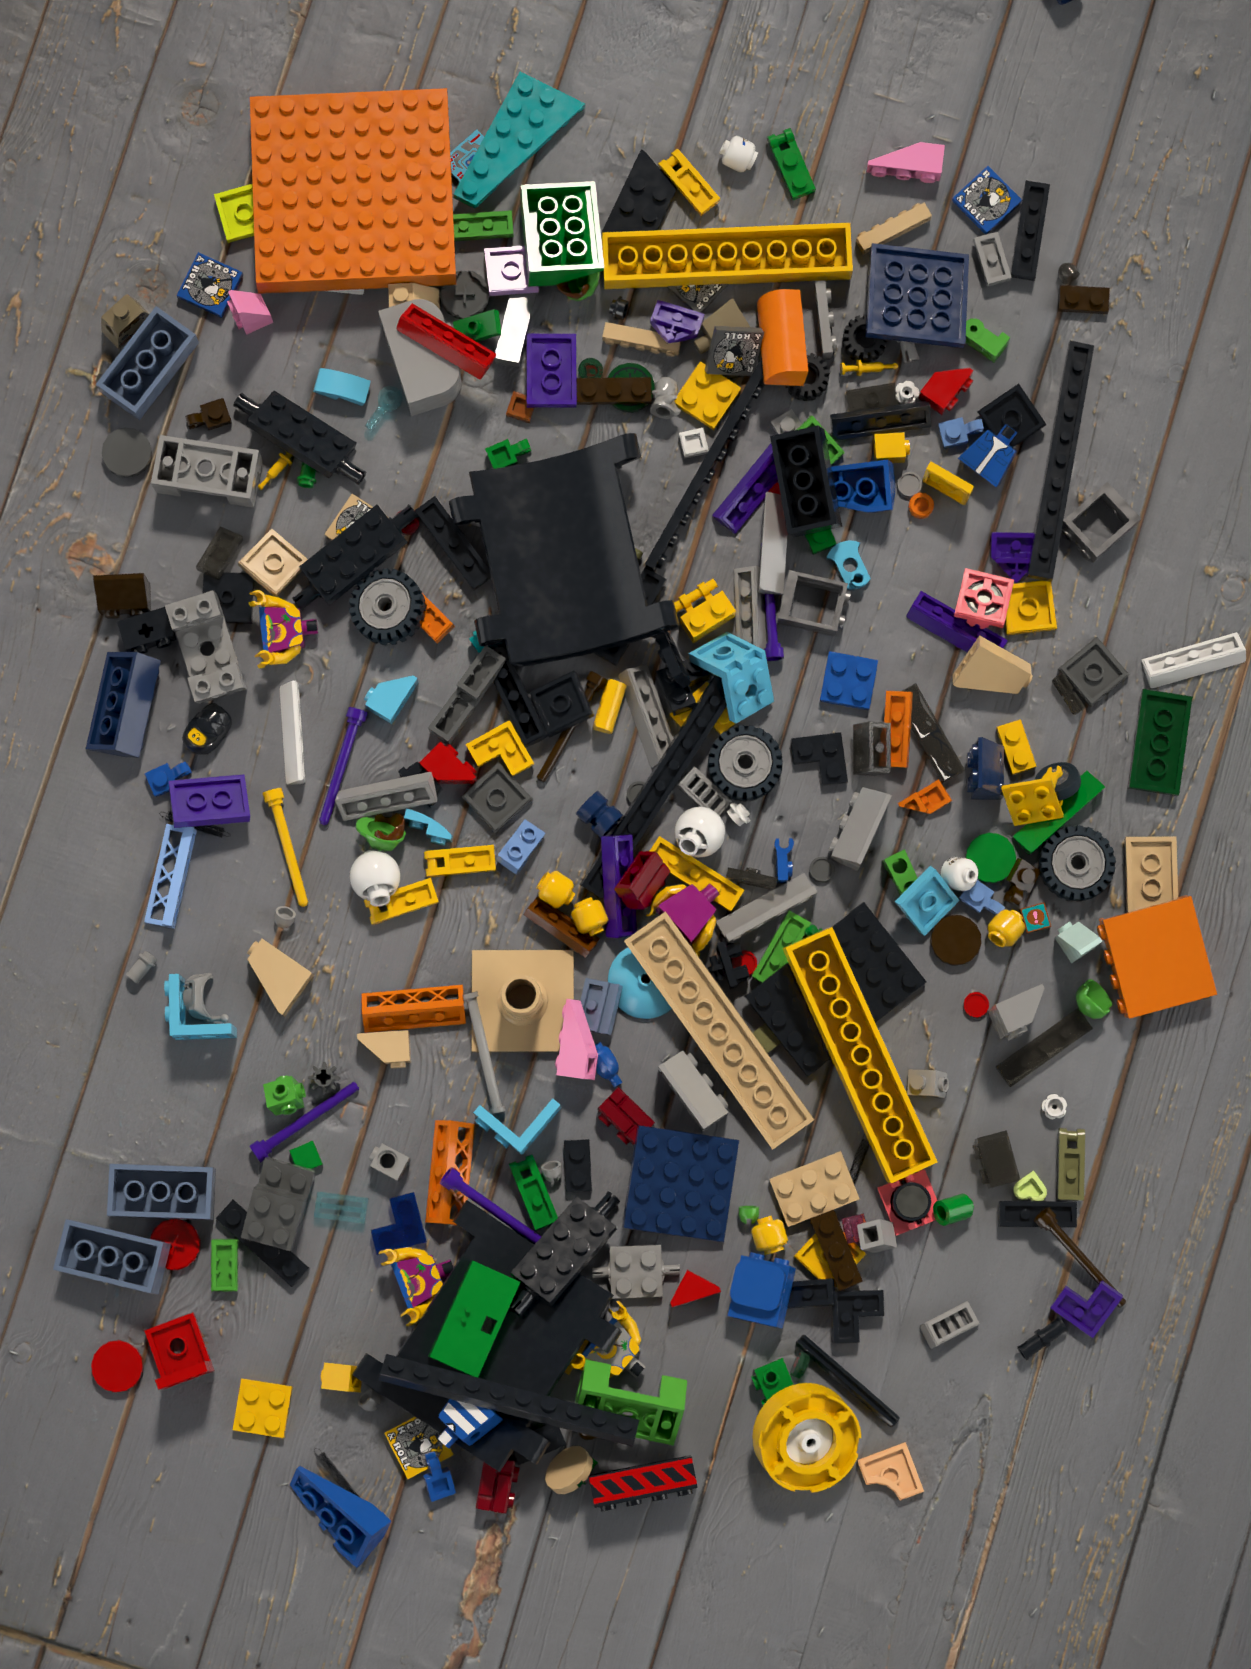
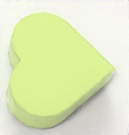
(1030, 1188)

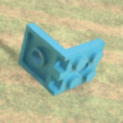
(738, 666)
(176, 1016)
(507, 1137)

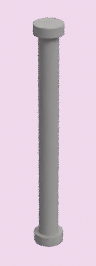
(484, 1052)

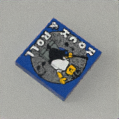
(987, 200)
(209, 284)

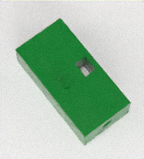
(474, 1319)

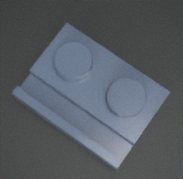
(600, 1004)

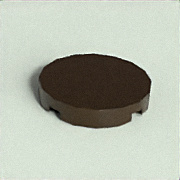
(956, 940)

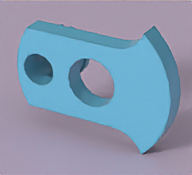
(844, 551)

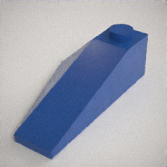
(865, 486)
(348, 1518)

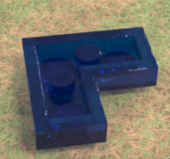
(407, 1228)

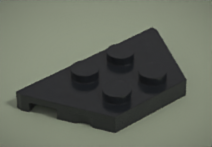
(642, 198)

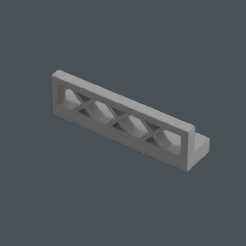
(766, 908)

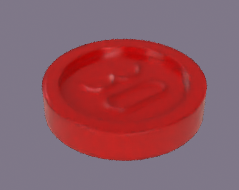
(747, 959)
(976, 1004)

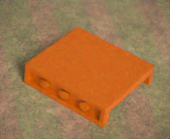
(1157, 957)

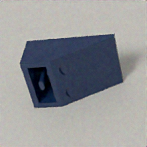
(987, 770)

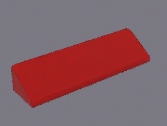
(445, 341)

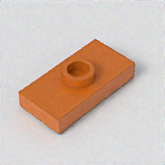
(435, 622)

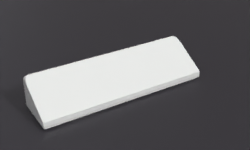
(1194, 660)
(292, 733)

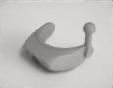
(194, 998)

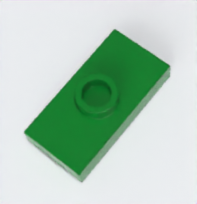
(480, 326)

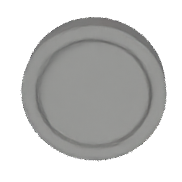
(909, 484)

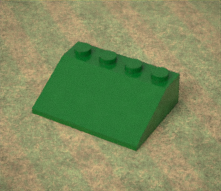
(560, 232)

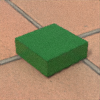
(306, 1155)

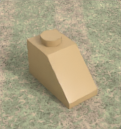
(406, 292)
(389, 1047)

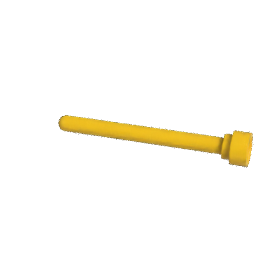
(274, 800)

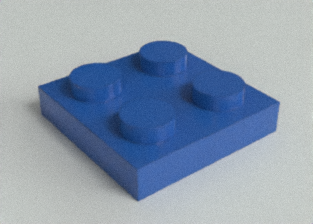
(848, 680)

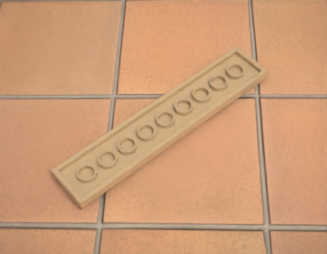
(719, 1030)

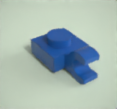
(160, 777)
(783, 866)
(438, 1481)

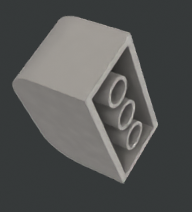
(424, 375)

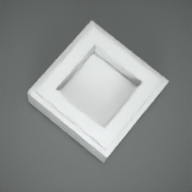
(693, 442)

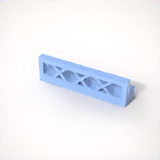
(178, 879)

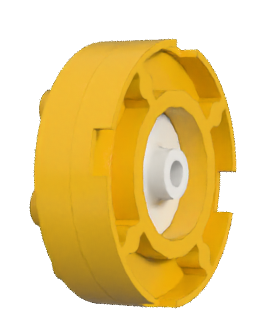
(806, 1437)

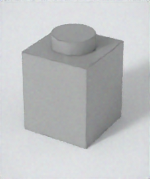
(877, 1236)

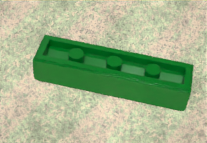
(1035, 834)

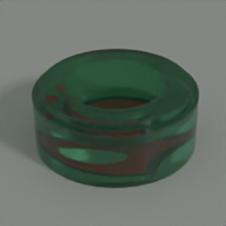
(590, 368)
(800, 1365)

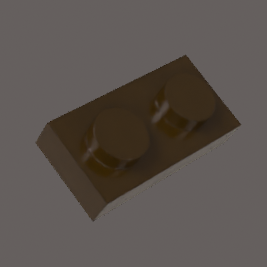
(1083, 299)

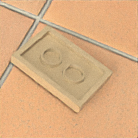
(1150, 871)
(814, 1189)

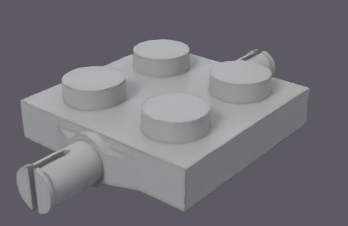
(636, 1271)

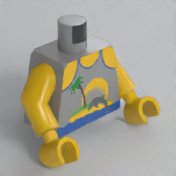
(623, 1351)

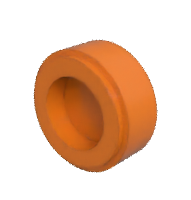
(921, 505)

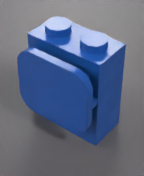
(761, 1290)

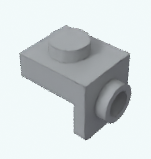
(927, 1083)

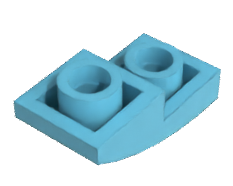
(342, 385)
(435, 831)

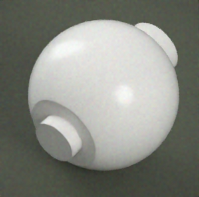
(699, 832)
(375, 877)

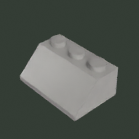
(859, 827)
(1016, 1013)
(693, 1090)

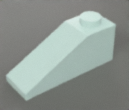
(1076, 940)

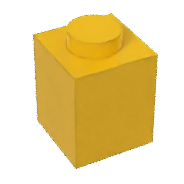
(891, 447)
(340, 1378)

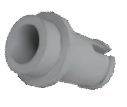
(908, 351)
(141, 966)

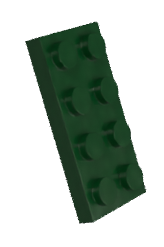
(1160, 742)

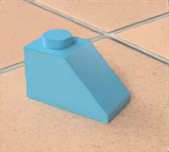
(390, 697)

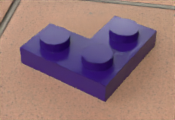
(1090, 1313)

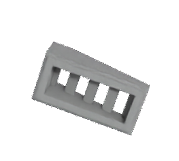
(695, 773)
(930, 1334)

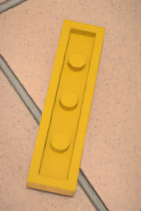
(694, 872)

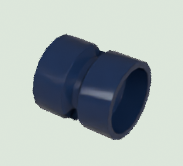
(599, 814)

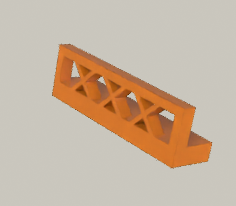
(413, 1012)
(444, 1152)

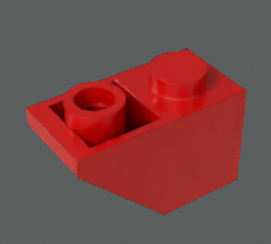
(944, 387)
(446, 767)

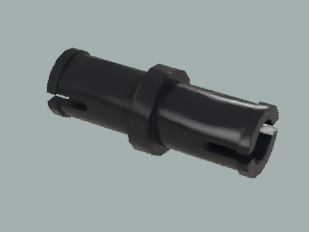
(1042, 1338)

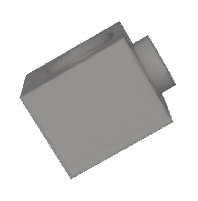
(399, 1167)

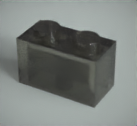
(872, 748)
(996, 1159)

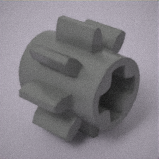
(319, 1072)

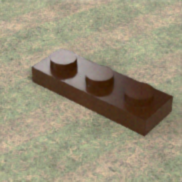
(560, 926)

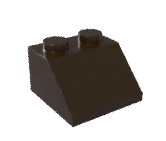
(122, 594)

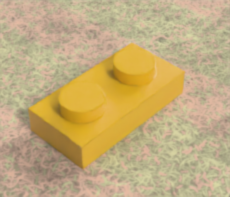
(1016, 747)

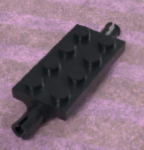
(301, 435)
(353, 555)
(563, 1252)

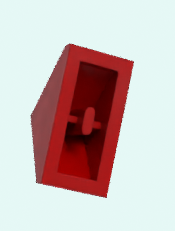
(693, 1288)

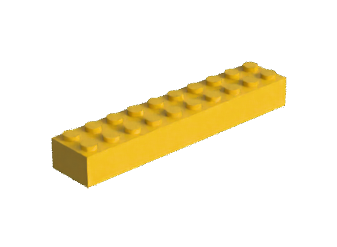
(727, 255)
(859, 1055)

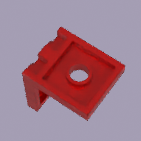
(183, 1366)

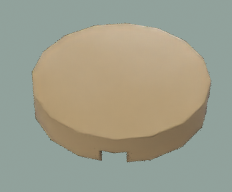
(568, 1469)

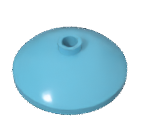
(636, 998)

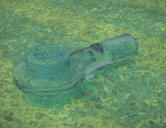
(389, 400)

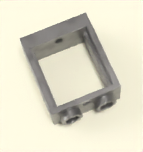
(1117, 505)
(816, 582)

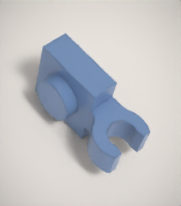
(955, 431)
(980, 897)

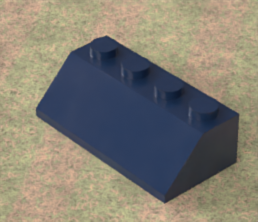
(123, 704)

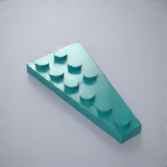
(520, 128)

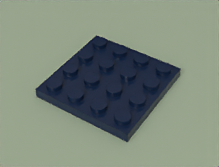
(917, 295)
(680, 1183)

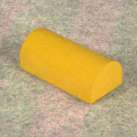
(609, 706)

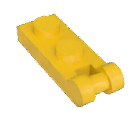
(689, 182)
(460, 860)
(405, 901)

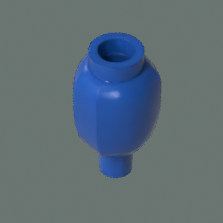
(607, 1065)

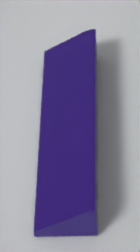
(748, 492)
(941, 621)
(616, 859)

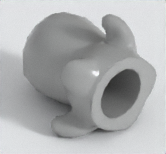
(664, 396)

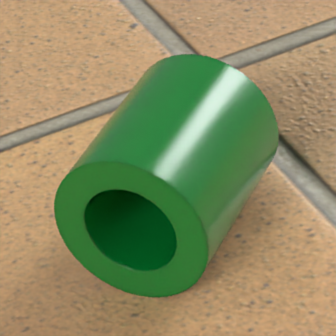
(953, 1209)

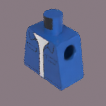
(991, 455)

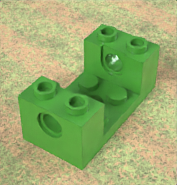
(657, 1415)

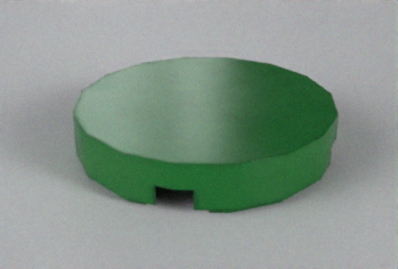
(993, 857)

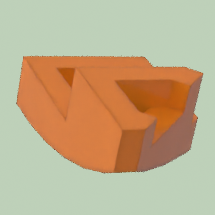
(928, 799)

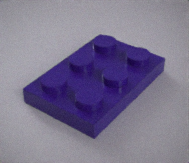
(551, 371)
(209, 801)

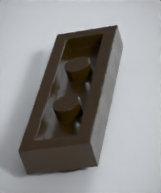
(613, 391)
(836, 1250)

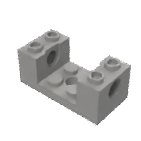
(233, 471)
(202, 621)

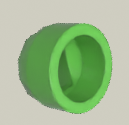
(748, 1212)

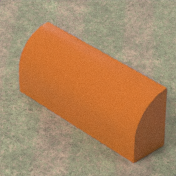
(783, 338)

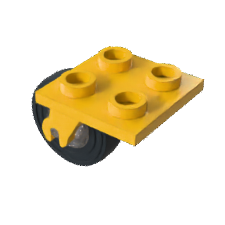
(1042, 797)

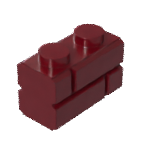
(642, 880)
(623, 1115)
(496, 1486)

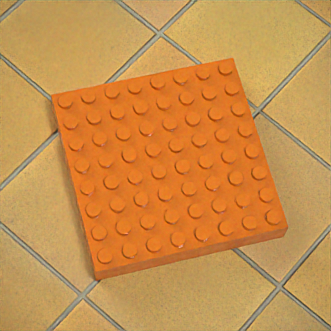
(352, 190)

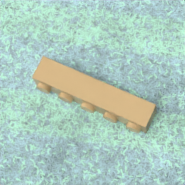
(894, 227)
(638, 338)

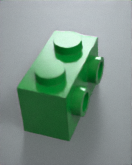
(771, 1378)

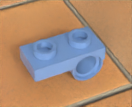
(520, 847)

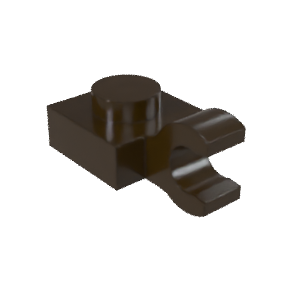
(213, 415)
(1022, 878)

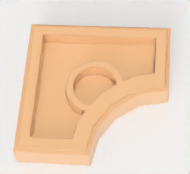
(893, 1469)

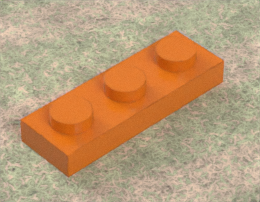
(898, 713)

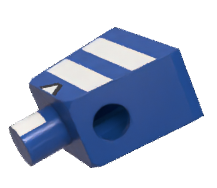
(466, 1422)

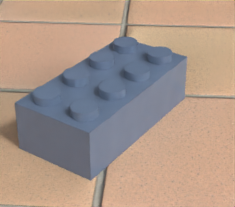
(147, 363)
(161, 1192)
(112, 1256)

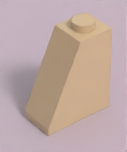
(992, 669)
(279, 975)

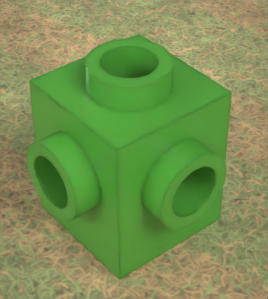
(284, 1095)

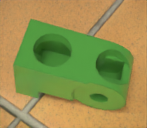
(984, 340)
(900, 870)

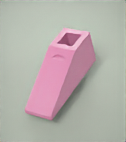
(916, 161)
(249, 310)
(577, 1049)

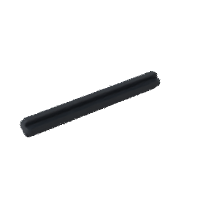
(847, 1381)

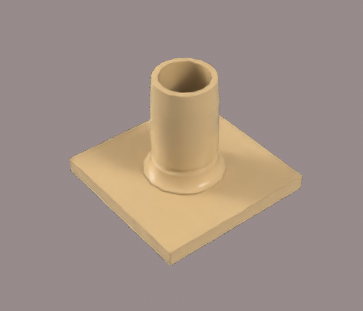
(522, 997)

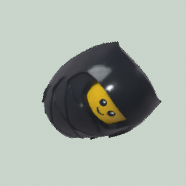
(207, 729)

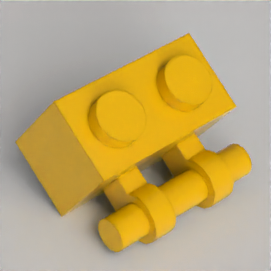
(706, 616)

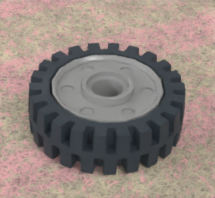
(394, 623)
(748, 743)
(1081, 844)

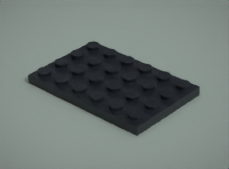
(878, 966)

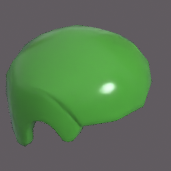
(1093, 1000)

